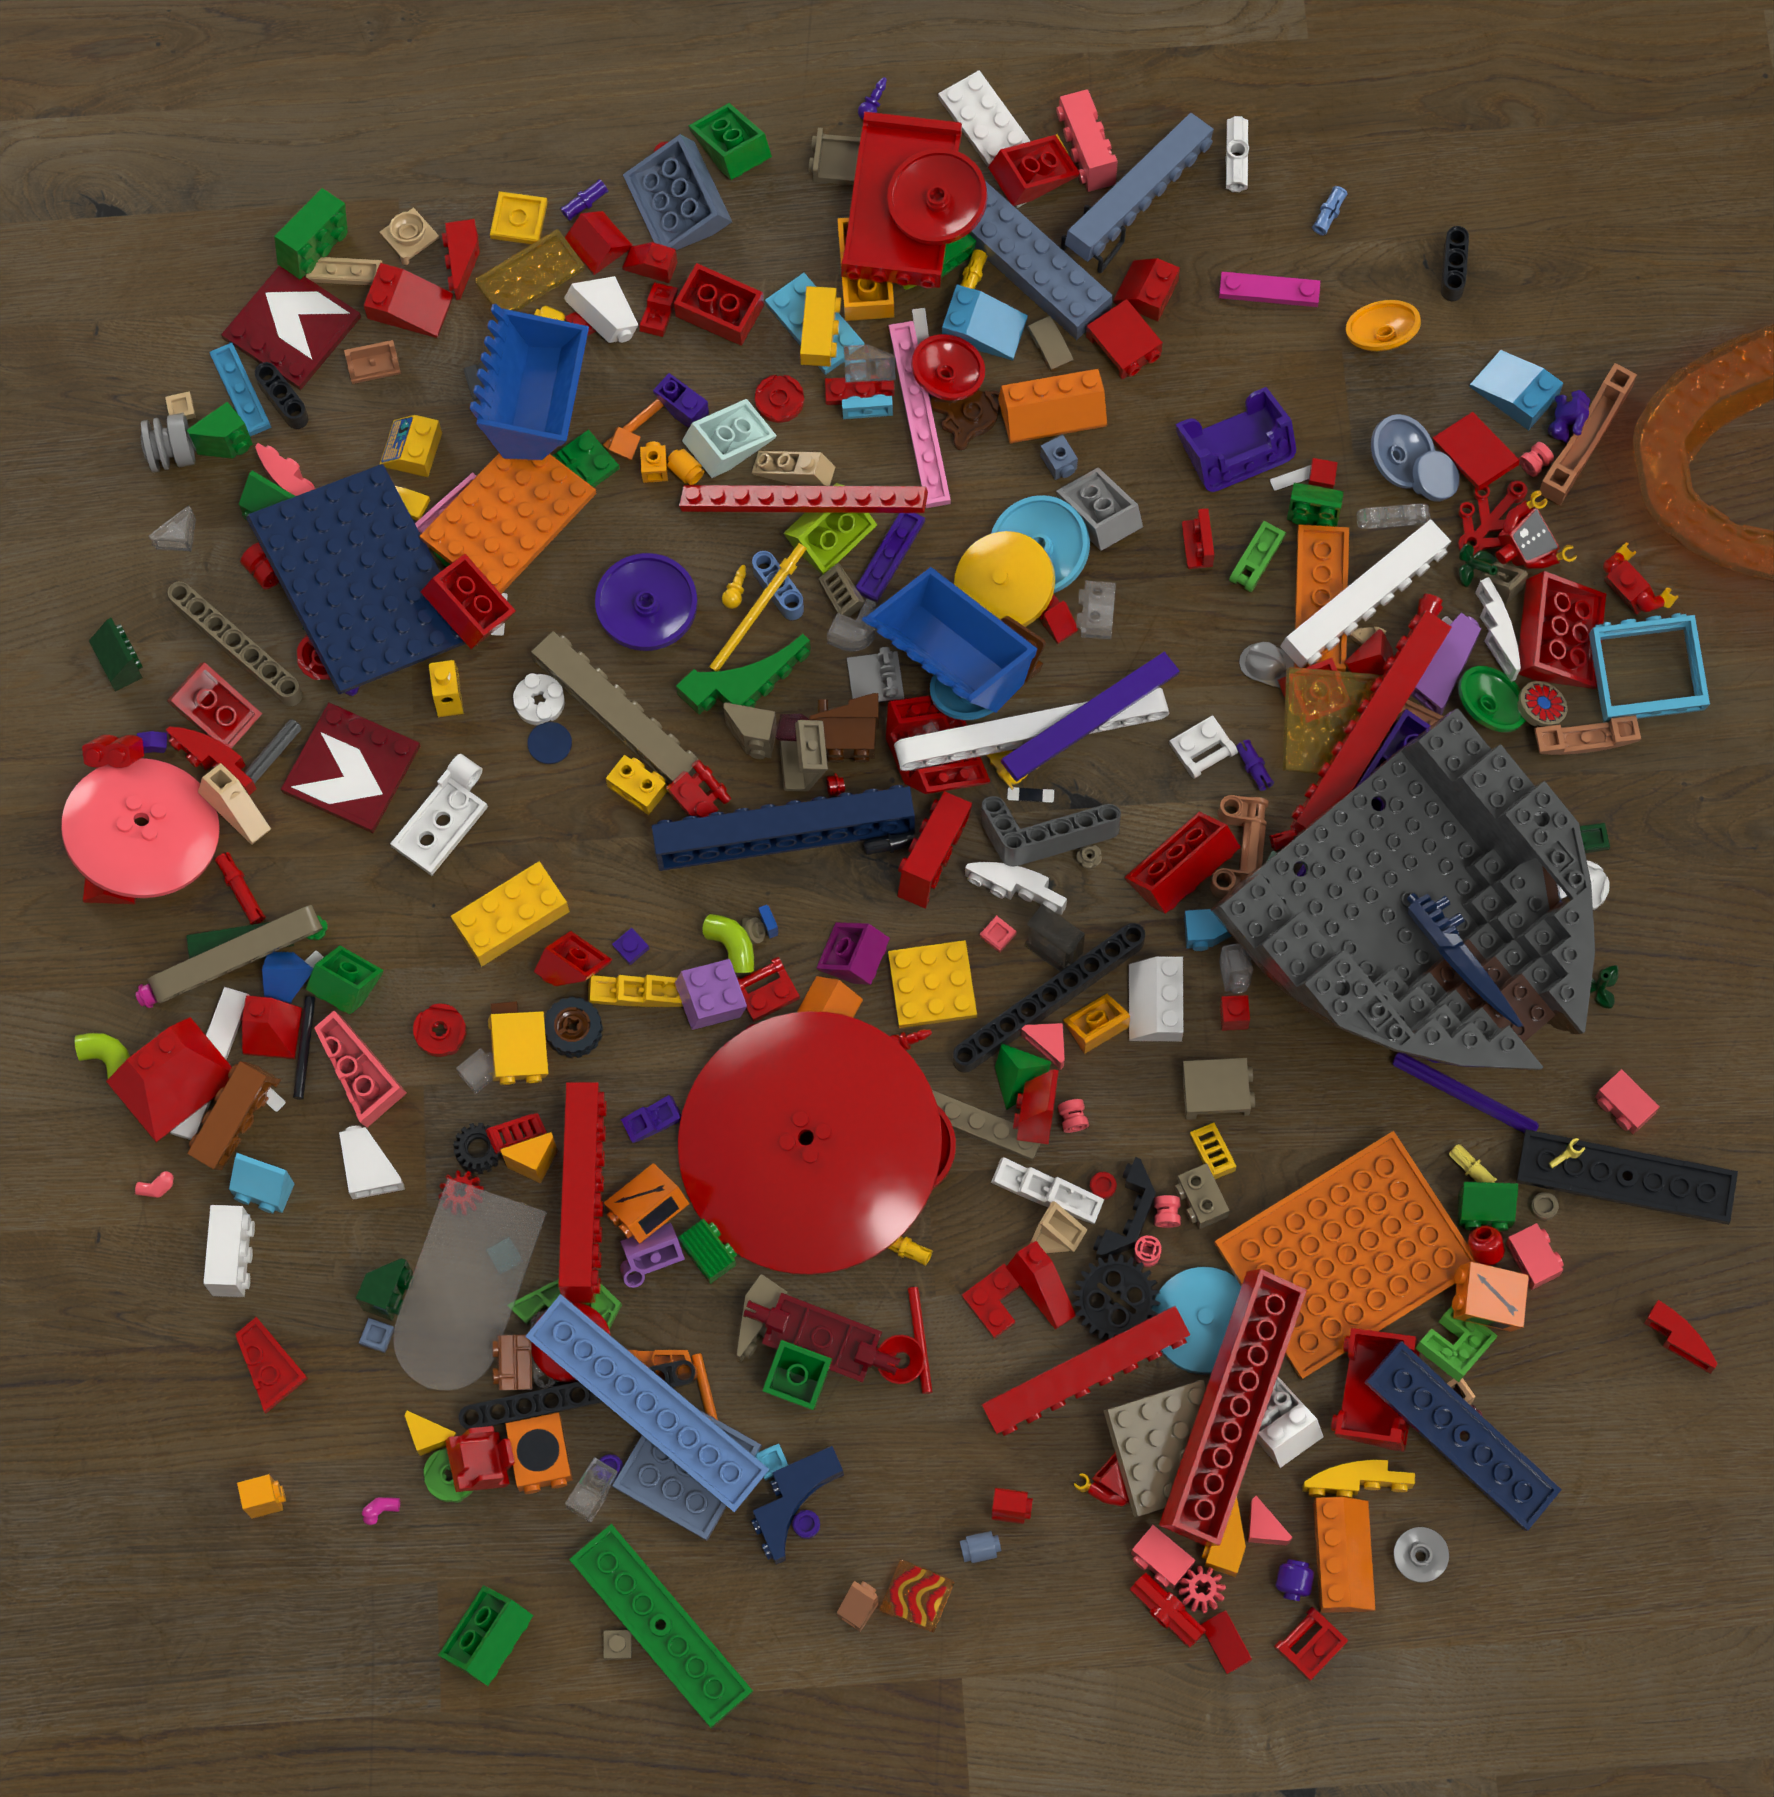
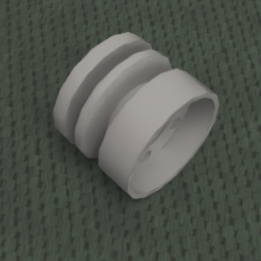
(167, 442)

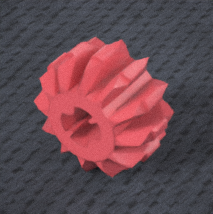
(1202, 1599)

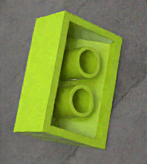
(829, 536)

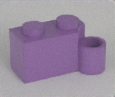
(650, 1255)

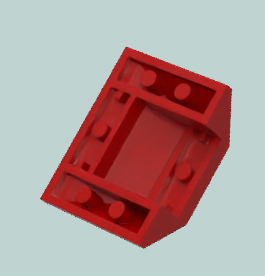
(906, 720)
(170, 1078)

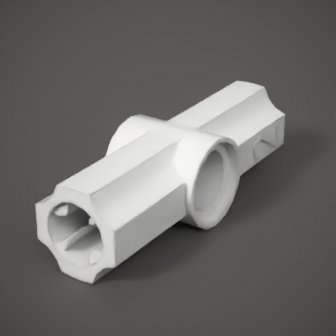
(1237, 165)

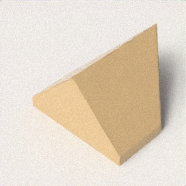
(1058, 1230)

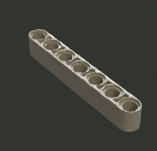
(240, 653)
(234, 954)

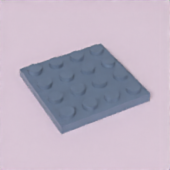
(669, 1490)

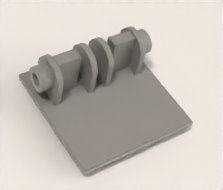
(876, 674)

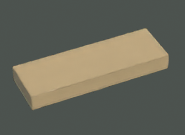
(344, 271)

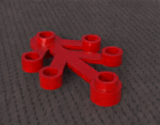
(1488, 521)

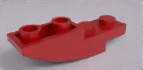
(209, 753)

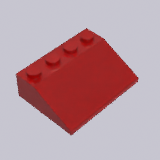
(1557, 630)

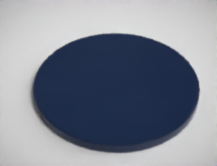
(549, 743)

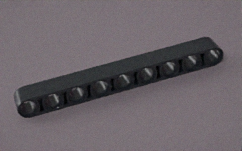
(1054, 986)
(564, 1394)

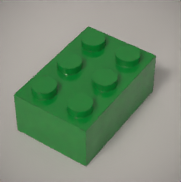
(311, 234)

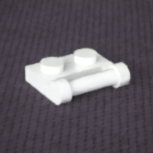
(1198, 740)

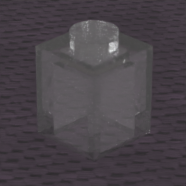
(477, 1070)

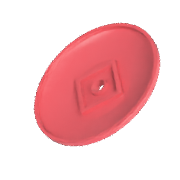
(135, 858)

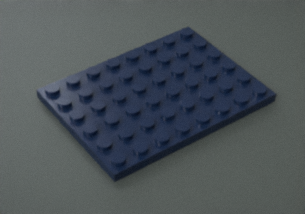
(356, 577)

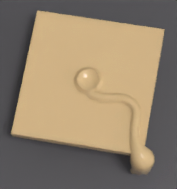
(409, 234)

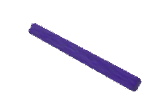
(1464, 1093)

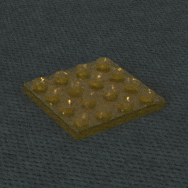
(1317, 713)

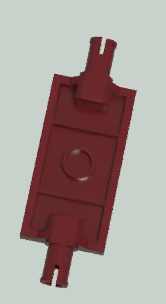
(824, 1332)

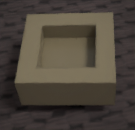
(617, 1645)

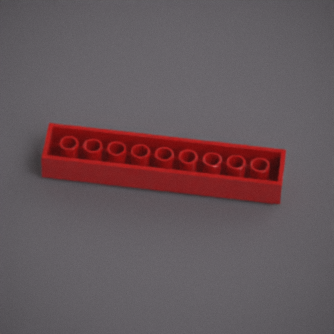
(1233, 1408)

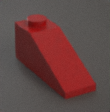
(1041, 1282)

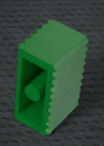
(707, 1250)

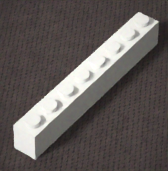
(1365, 594)

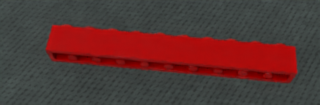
(1374, 717)

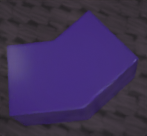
(154, 741)

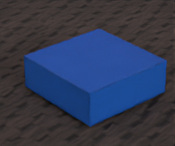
(768, 921)

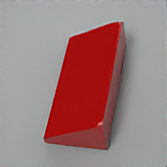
(1226, 1642)

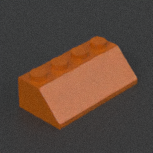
(1053, 406)
(1343, 1555)

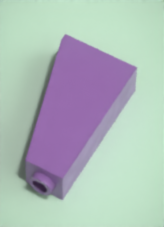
(1447, 665)

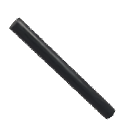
(304, 1048)

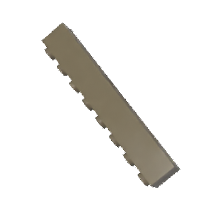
(612, 708)

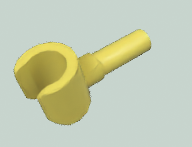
(1569, 1152)

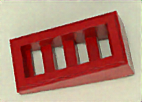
(530, 1125)

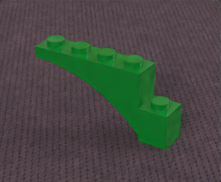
(742, 684)

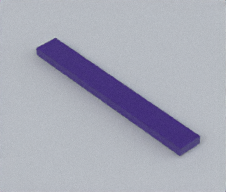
(1090, 716)

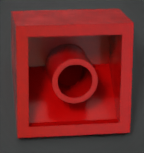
(1148, 286)
(1036, 1108)

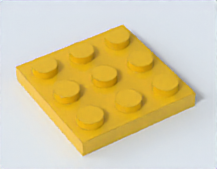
(932, 984)

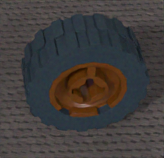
(567, 1041)

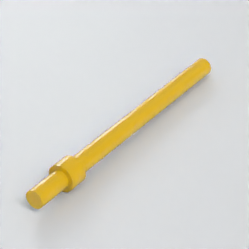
(787, 567)

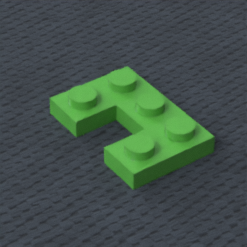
(1460, 1357)

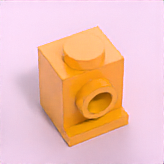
(655, 469)

